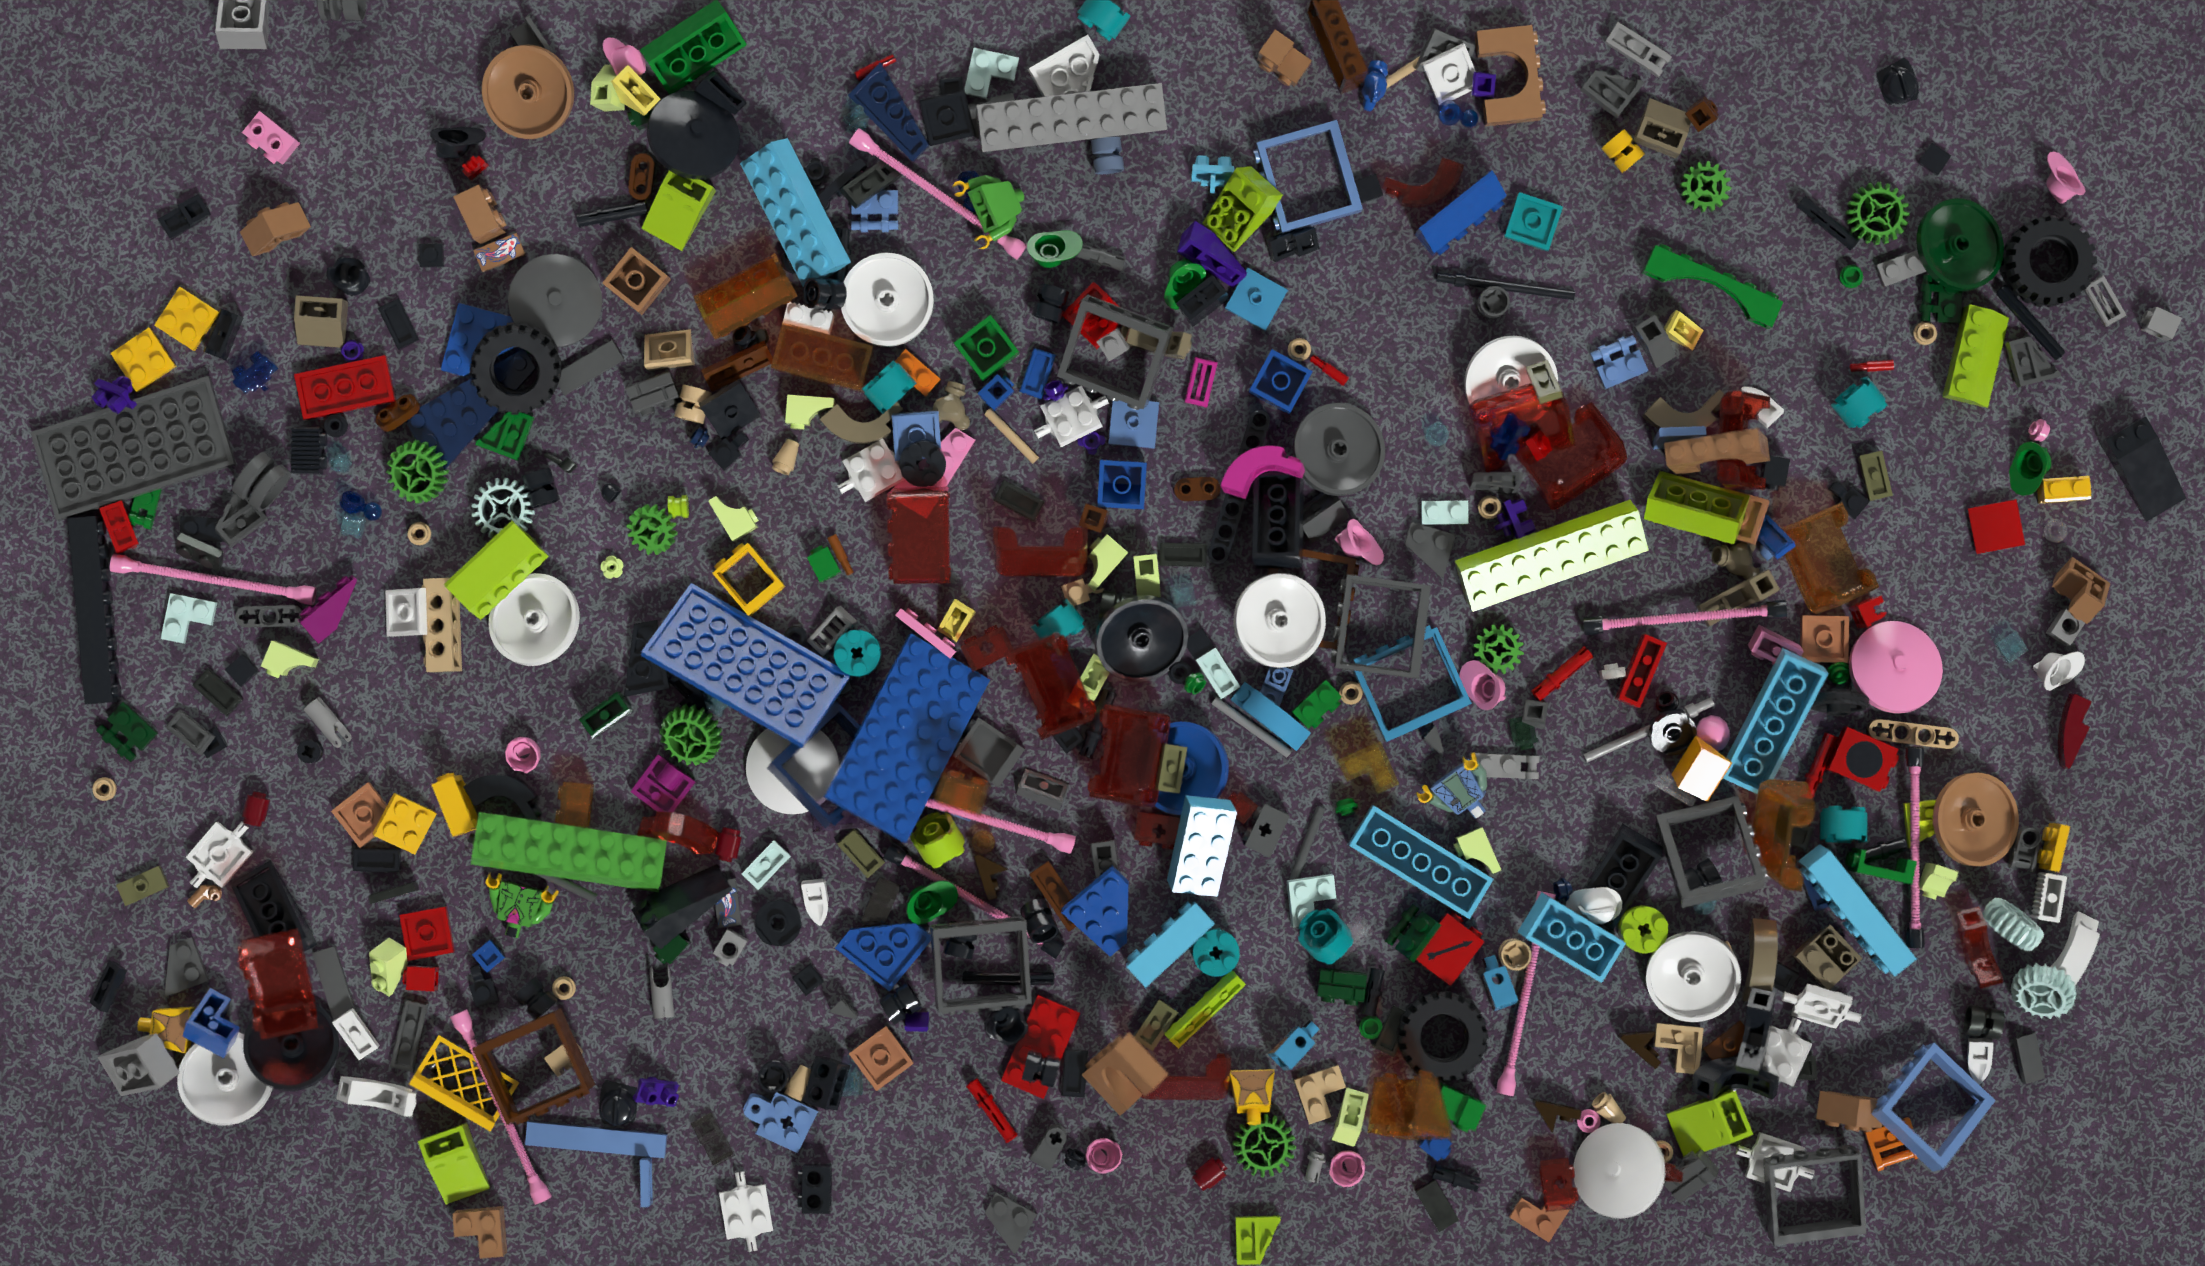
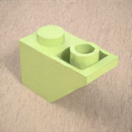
(603, 93)
(1147, 575)
(387, 965)

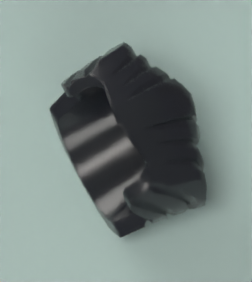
(349, 275)
(1006, 1025)

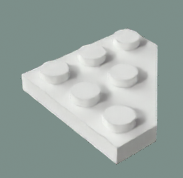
(1067, 70)

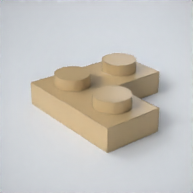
(1686, 1041)
(1314, 1087)

